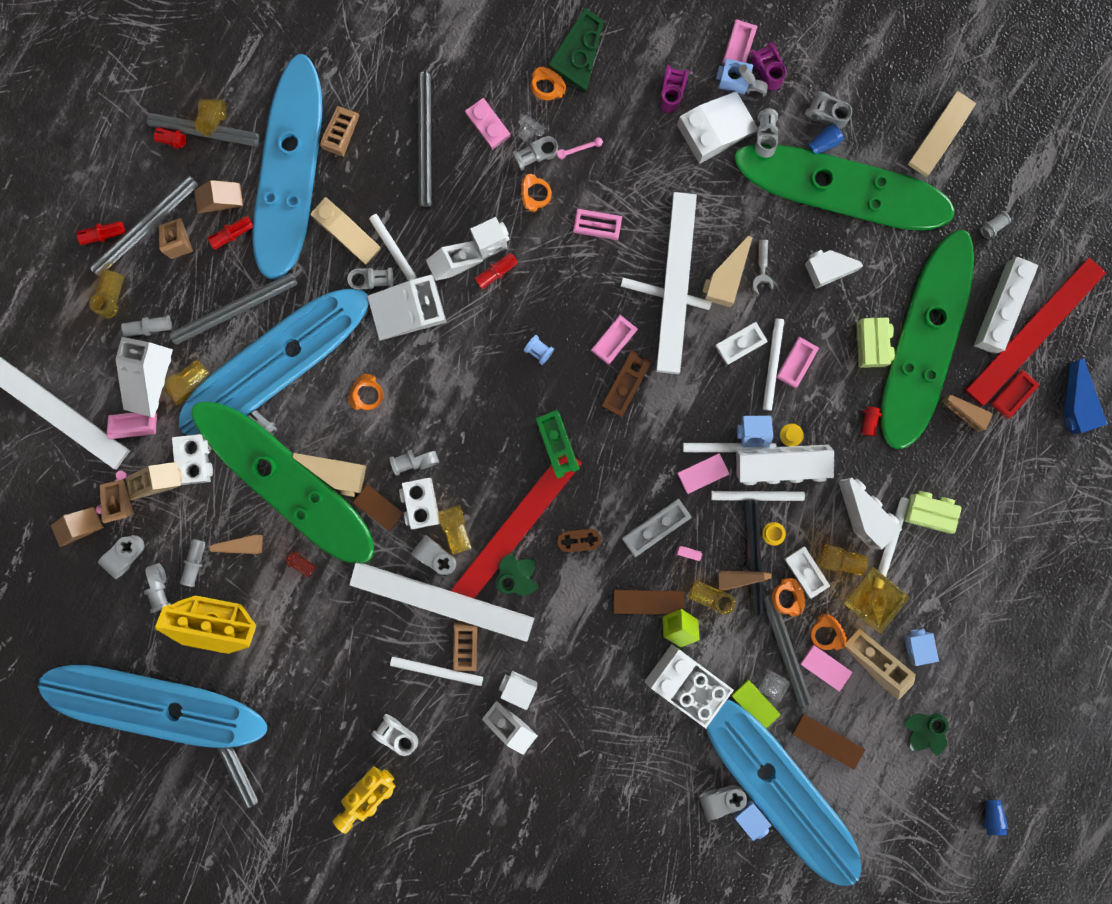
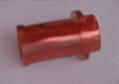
(300, 564)

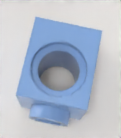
(726, 83)
(755, 431)
(921, 647)
(752, 821)

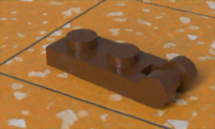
(626, 384)

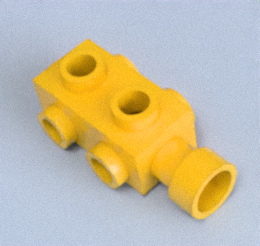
(366, 793)

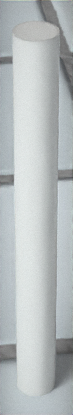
(392, 247)
(658, 291)
(773, 364)
(716, 447)
(758, 495)
(890, 547)
(436, 671)

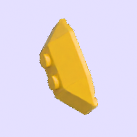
(207, 624)

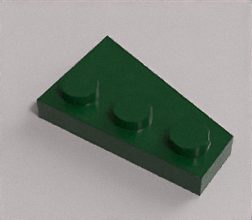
(577, 52)

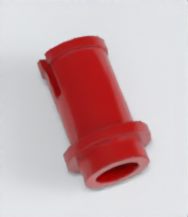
(168, 137)
(870, 421)

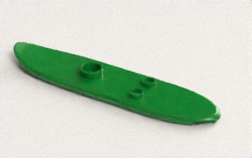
(853, 187)
(926, 348)
(289, 487)

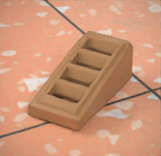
(340, 148)
(971, 414)
(247, 545)
(735, 579)
(463, 626)

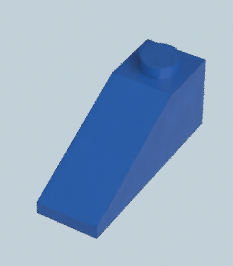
(1082, 403)

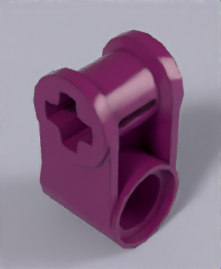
(767, 62)
(673, 85)

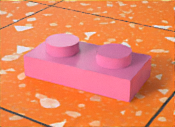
(487, 123)

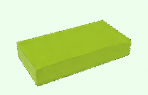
(755, 703)

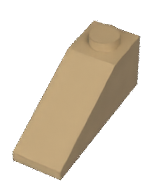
(345, 231)
(726, 279)
(338, 474)
(153, 480)
(881, 664)

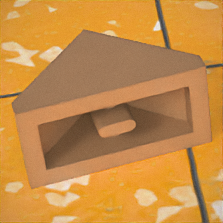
(218, 196)
(174, 239)
(114, 501)
(76, 526)

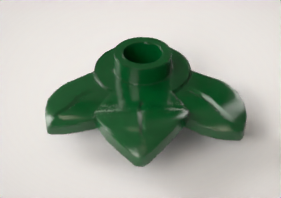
(519, 574)
(924, 735)

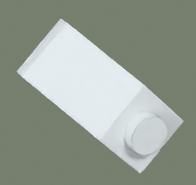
(453, 260)
(830, 267)
(509, 728)

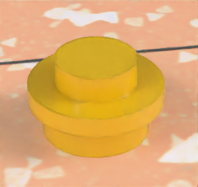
(791, 435)
(773, 533)

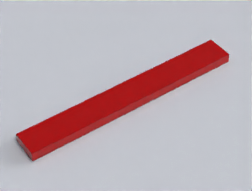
(1035, 332)
(512, 532)

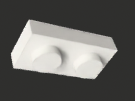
(741, 343)
(807, 572)

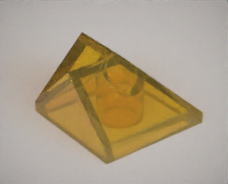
(876, 600)

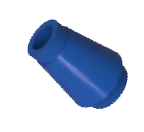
(827, 139)
(995, 818)

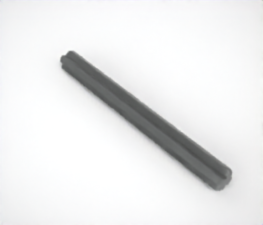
(424, 139)
(143, 226)
(233, 309)

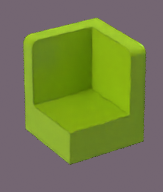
(680, 628)

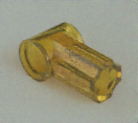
(209, 114)
(107, 291)
(181, 385)
(454, 524)
(837, 559)
(710, 596)

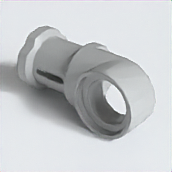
(771, 136)
(534, 152)
(372, 278)
(409, 461)
(156, 595)

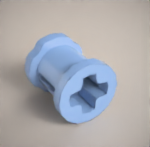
(538, 349)

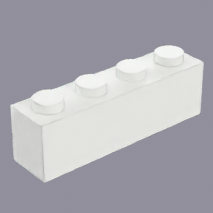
(1005, 305)
(784, 463)

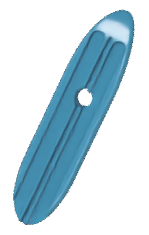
(286, 175)
(266, 367)
(143, 704)
(785, 797)

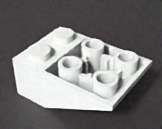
(407, 307)
(141, 374)
(866, 515)
(688, 686)

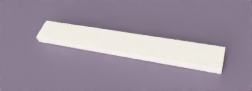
(676, 283)
(61, 415)
(442, 601)

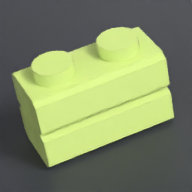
(874, 342)
(933, 513)

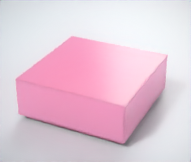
(688, 553)

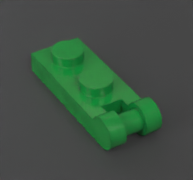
(557, 443)

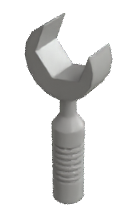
(754, 85)
(762, 263)

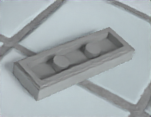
(656, 527)

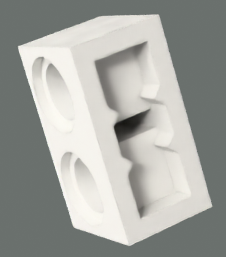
(490, 237)
(186, 461)
(426, 502)
(518, 689)

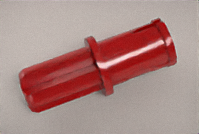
(100, 232)
(230, 232)
(496, 271)

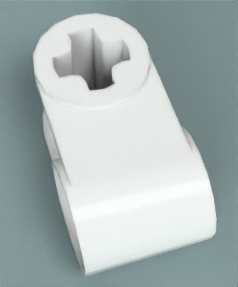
(394, 734)

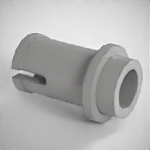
(990, 228)
(270, 427)

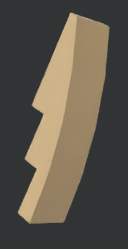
(941, 134)

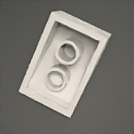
(716, 126)

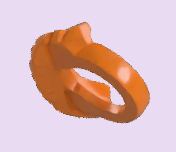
(543, 73)
(529, 203)
(354, 399)
(798, 605)
(828, 621)

